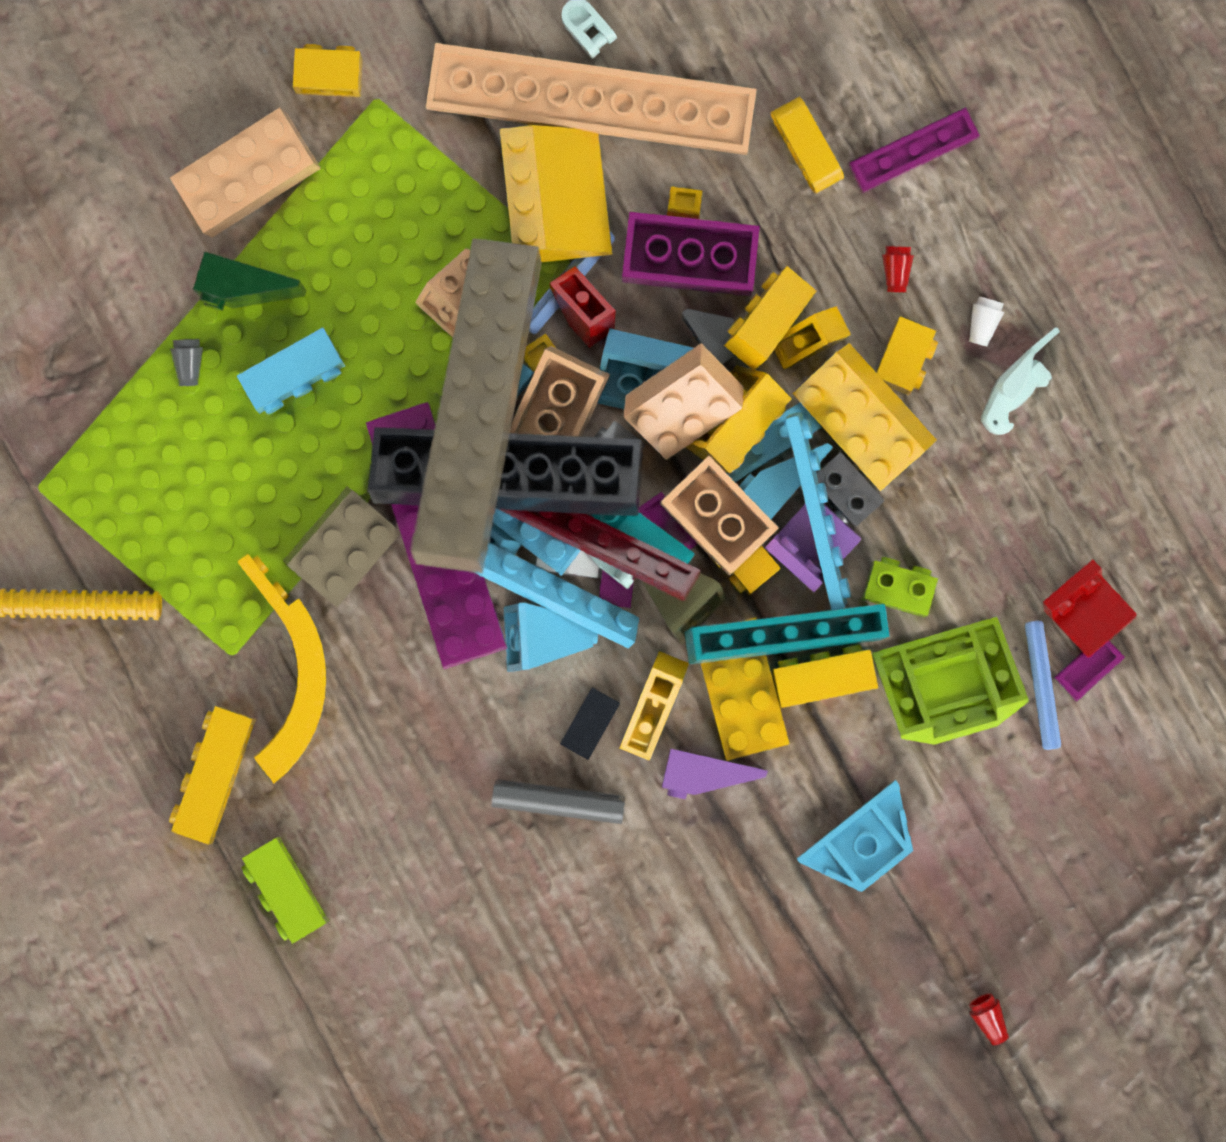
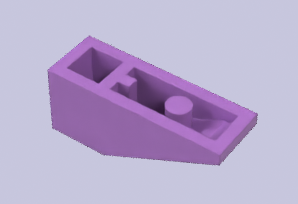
(701, 774)

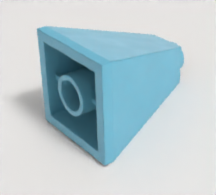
(541, 636)

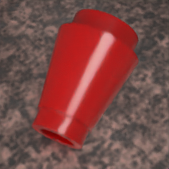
(897, 268)
(989, 1017)

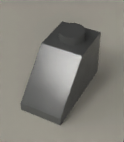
(711, 332)

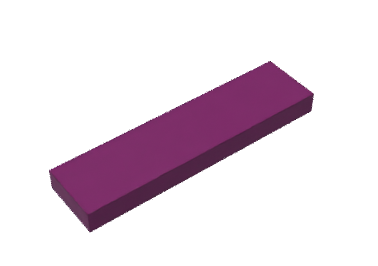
(914, 150)

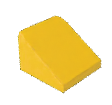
(684, 202)

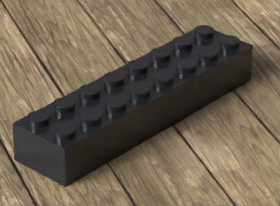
(537, 472)

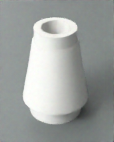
(985, 319)

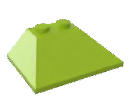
(951, 682)

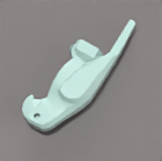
(1015, 388)

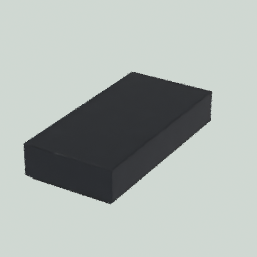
(590, 723)

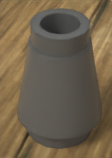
(187, 360)

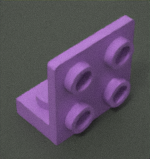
(797, 548)

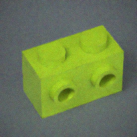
(900, 587)

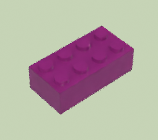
(690, 254)

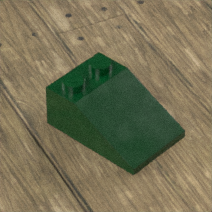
(238, 285)

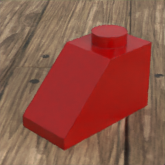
(583, 306)

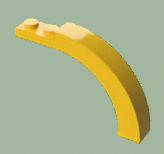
(296, 732)

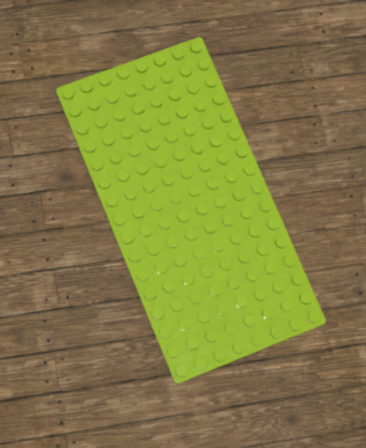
(200, 478)

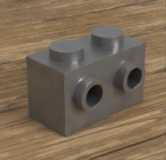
(848, 491)

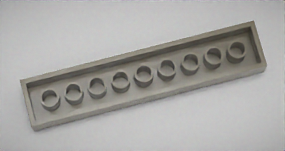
(477, 406)

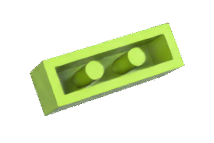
(284, 890)

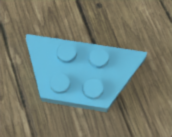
(864, 843)

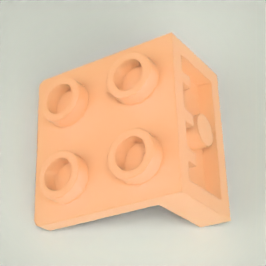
(444, 291)

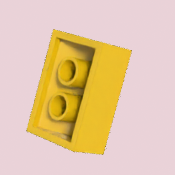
(735, 436)

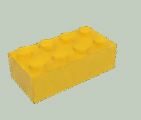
(864, 416)

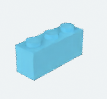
(291, 372)

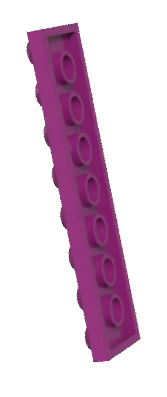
(453, 599)

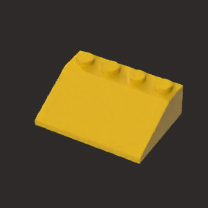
(556, 191)

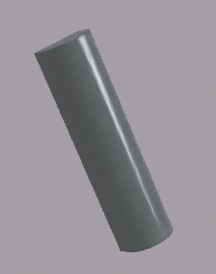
(558, 801)

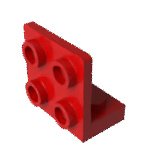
(1088, 609)

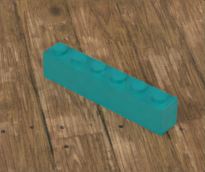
(786, 634)

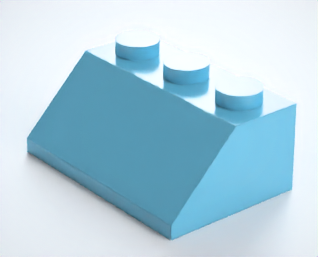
(632, 361)

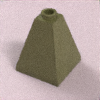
(698, 606)

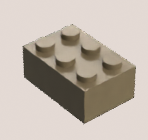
(341, 546)

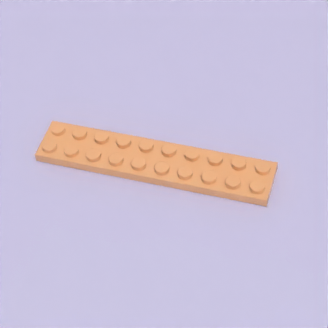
(591, 98)

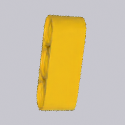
(807, 145)

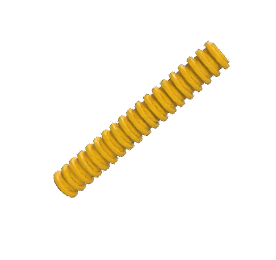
(80, 604)

